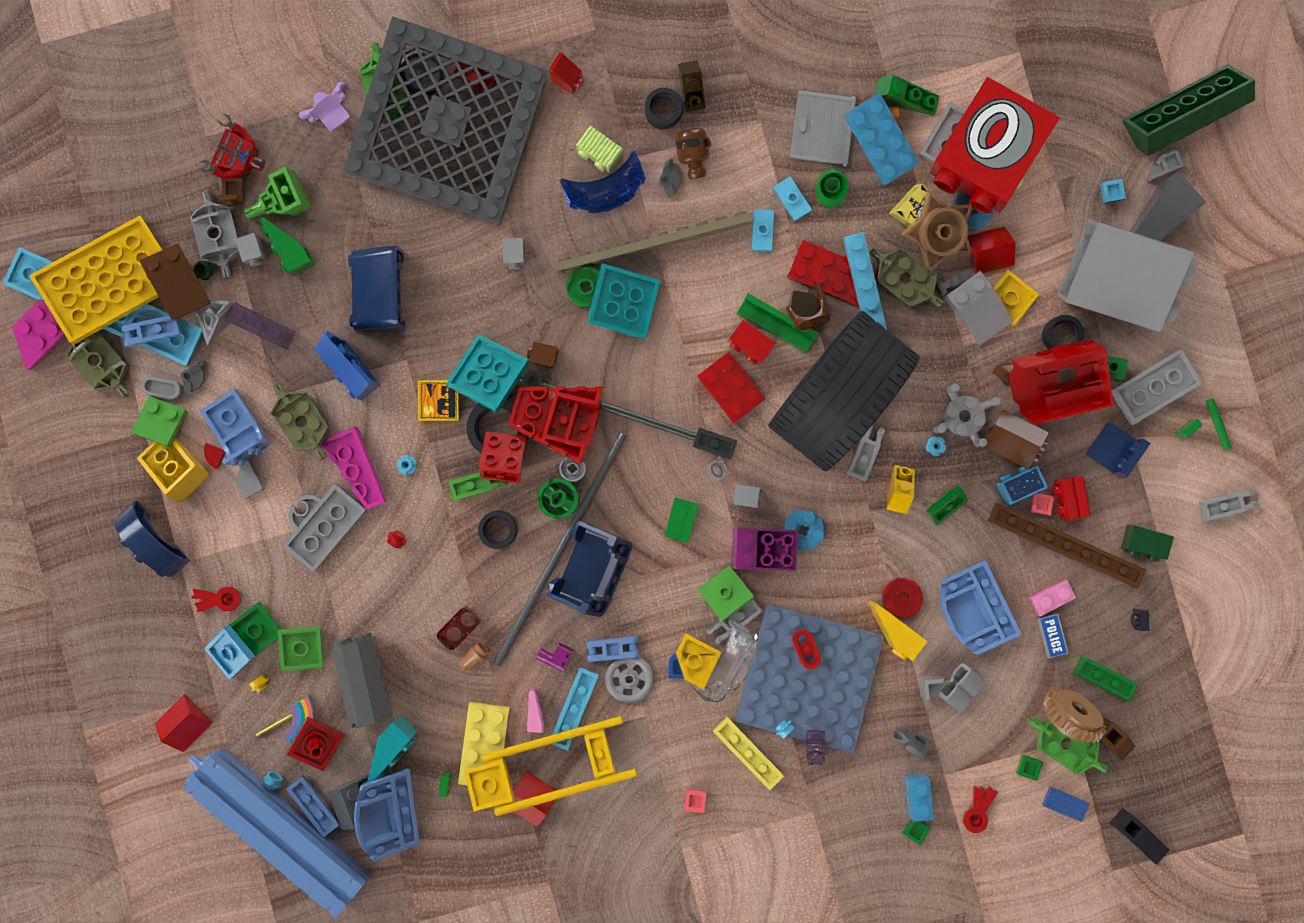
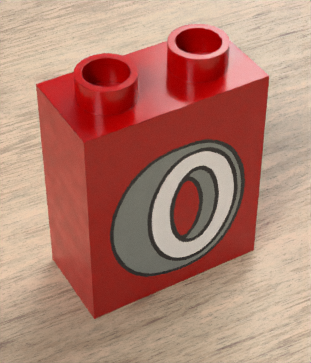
(992, 146)

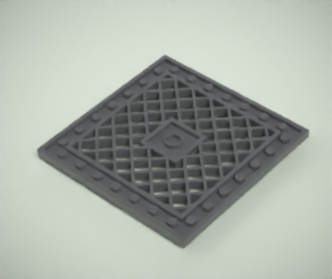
(445, 120)

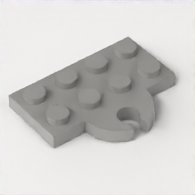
(322, 525)

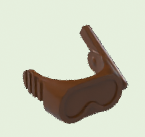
(805, 323)

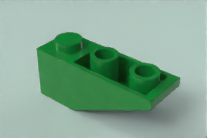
(907, 95)
(292, 253)

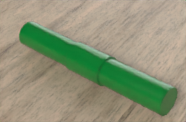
(1218, 424)

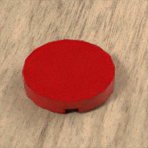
(902, 597)

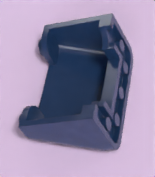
(376, 289)
(591, 570)

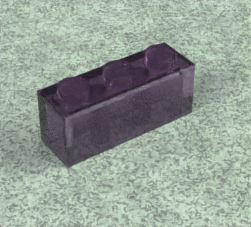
(260, 325)

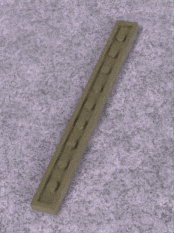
(662, 240)

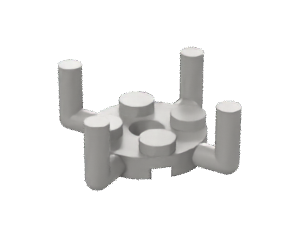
(976, 415)

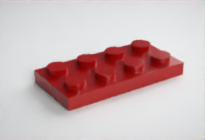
(819, 265)

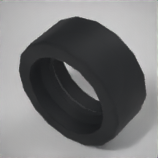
(668, 93)
(1071, 321)
(483, 524)

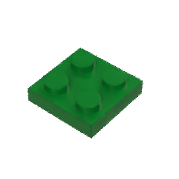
(256, 628)

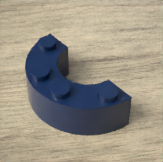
(146, 543)

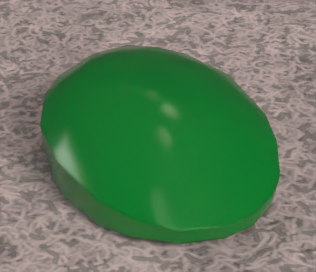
(831, 188)

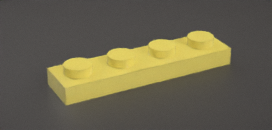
(748, 753)

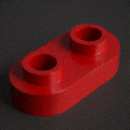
(806, 648)

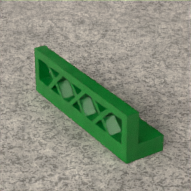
(776, 323)

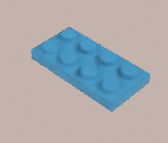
(881, 139)

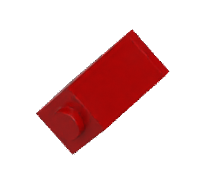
(566, 74)

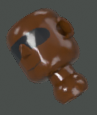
(692, 149)

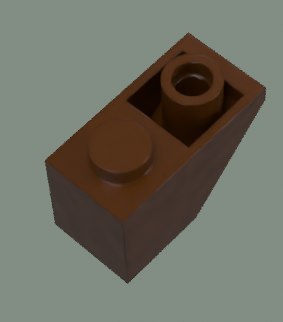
(1116, 740)

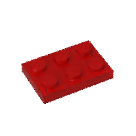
(731, 387)

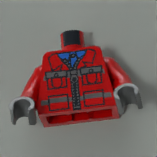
(234, 154)

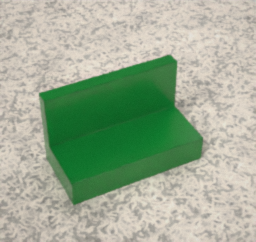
(681, 520)

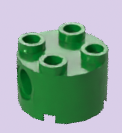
(558, 498)

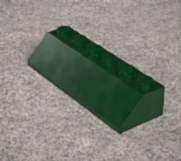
(1190, 109)

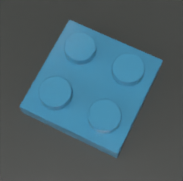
(229, 652)

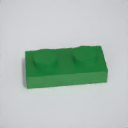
(947, 505)

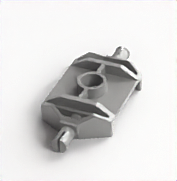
(223, 248)

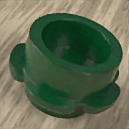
(199, 270)

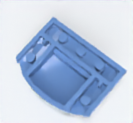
(977, 609)
(386, 816)

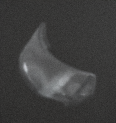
(732, 665)

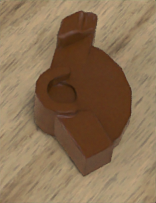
(1003, 371)

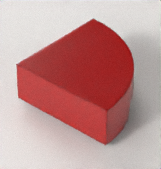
(213, 455)

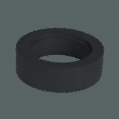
(474, 420)

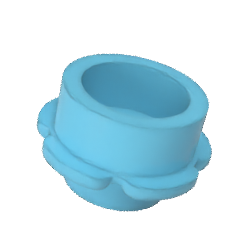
(935, 451)
(411, 465)
(784, 728)
(272, 780)

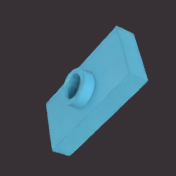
(792, 199)
(762, 230)

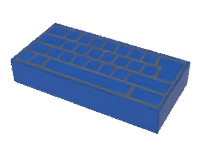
(1065, 803)

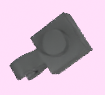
(915, 742)

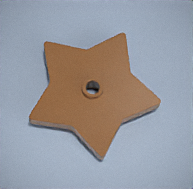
(940, 231)

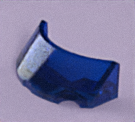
(607, 192)

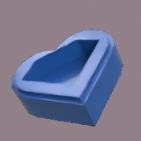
(674, 669)

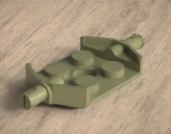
(921, 283)
(110, 369)
(287, 412)

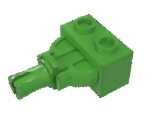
(281, 196)

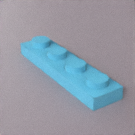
(575, 704)

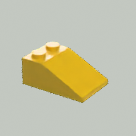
(173, 469)
(903, 639)

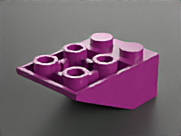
(764, 549)

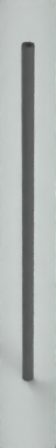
(559, 549)

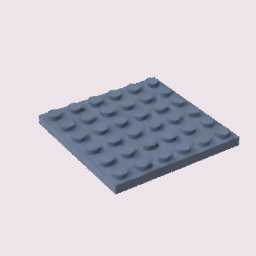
(817, 698)

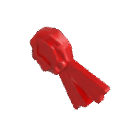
(225, 599)
(975, 818)

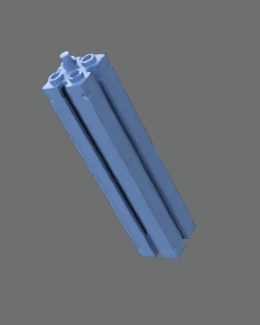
(276, 830)

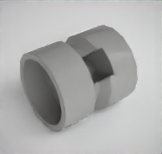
(572, 470)

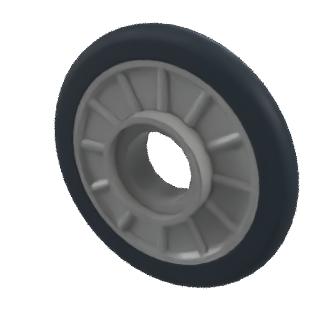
(426, 82)

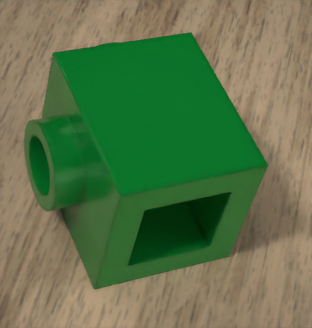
(1117, 368)

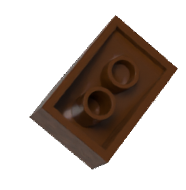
(175, 282)

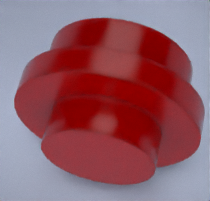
(396, 539)

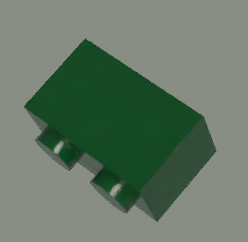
(1147, 542)

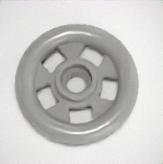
(637, 693)

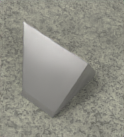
(213, 318)

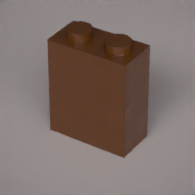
(1017, 440)

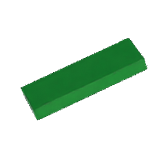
(1105, 678)

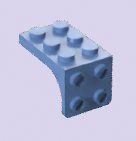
(235, 428)

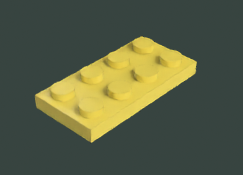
(483, 734)

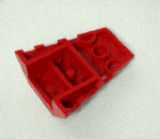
(558, 417)

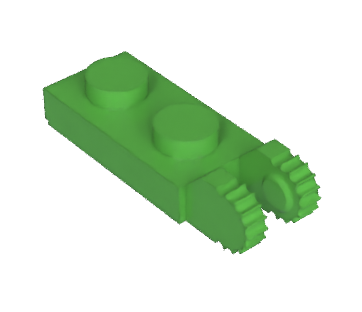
(472, 485)

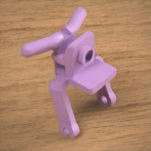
(328, 109)

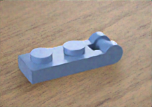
(151, 330)

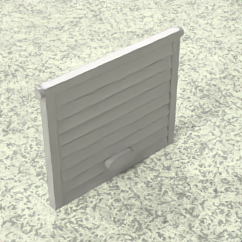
(821, 129)

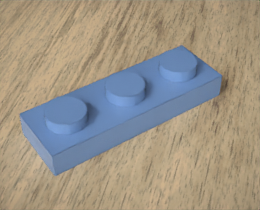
(313, 806)

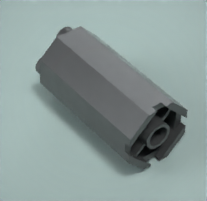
(362, 680)

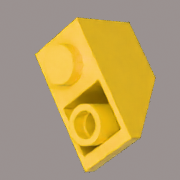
(901, 489)

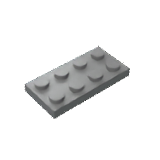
(1156, 386)

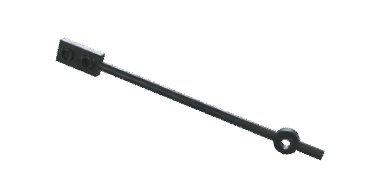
(703, 439)

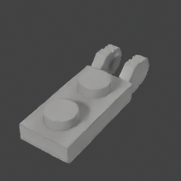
(865, 455)
(1226, 505)
(742, 617)

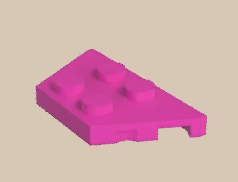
(37, 334)

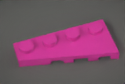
(356, 466)

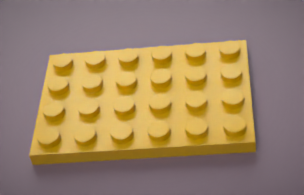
(99, 280)

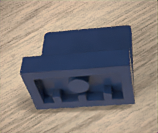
(1117, 450)

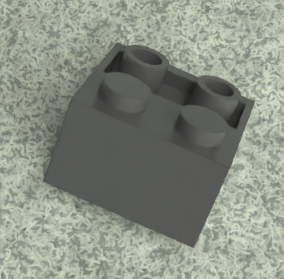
(344, 800)

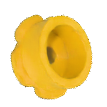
(258, 684)

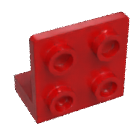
(502, 457)

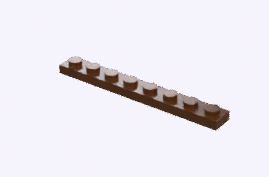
(1066, 545)

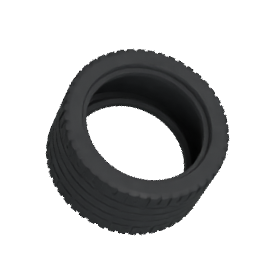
(844, 391)

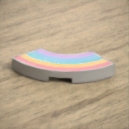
(300, 711)

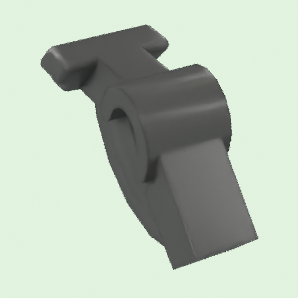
(669, 179)
(952, 281)
(194, 376)

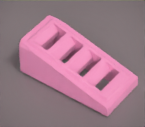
(535, 719)

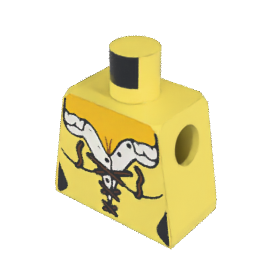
(910, 206)

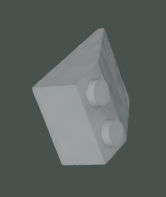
(979, 308)

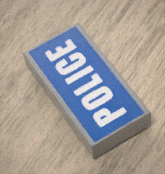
(1052, 635)

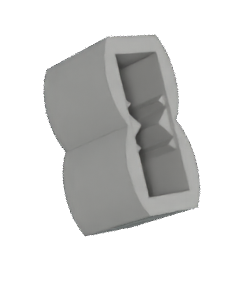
(961, 687)

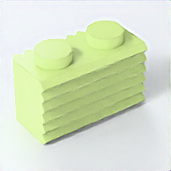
(599, 149)

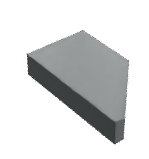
(1165, 164)
(249, 480)

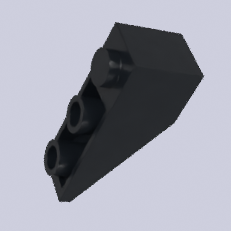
(1139, 835)

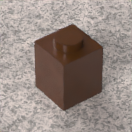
(543, 354)

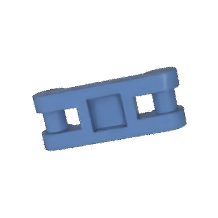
(612, 648)

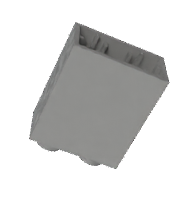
(1127, 275)

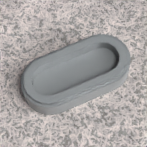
(162, 388)

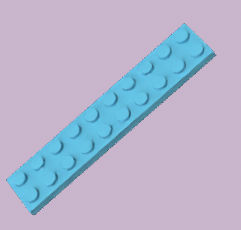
(177, 348)

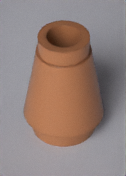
(473, 656)

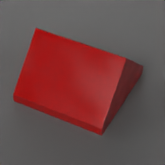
(992, 250)
(182, 724)
(529, 787)

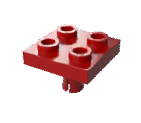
(315, 743)

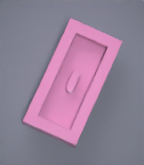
(1052, 597)

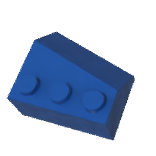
(346, 366)

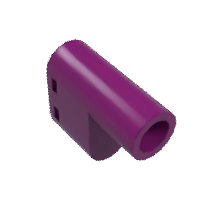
(555, 660)

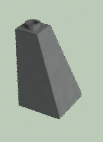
(1167, 208)

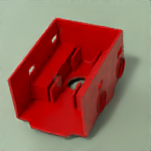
(1043, 396)

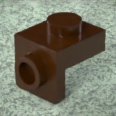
(232, 191)

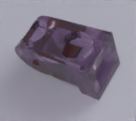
(815, 747)

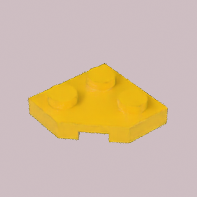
(696, 660)

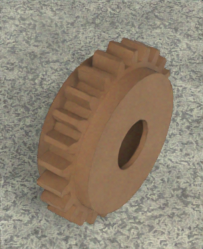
(1074, 715)

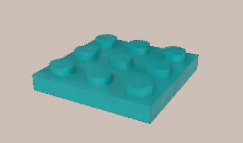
(623, 301)
(487, 373)

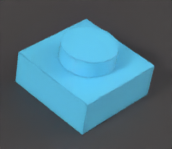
(1112, 191)

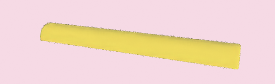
(274, 725)

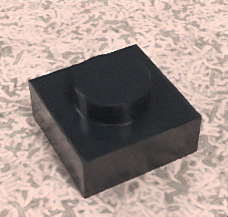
(1140, 619)

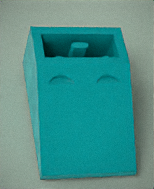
(396, 737)

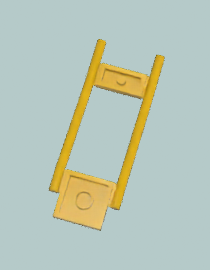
(491, 785)

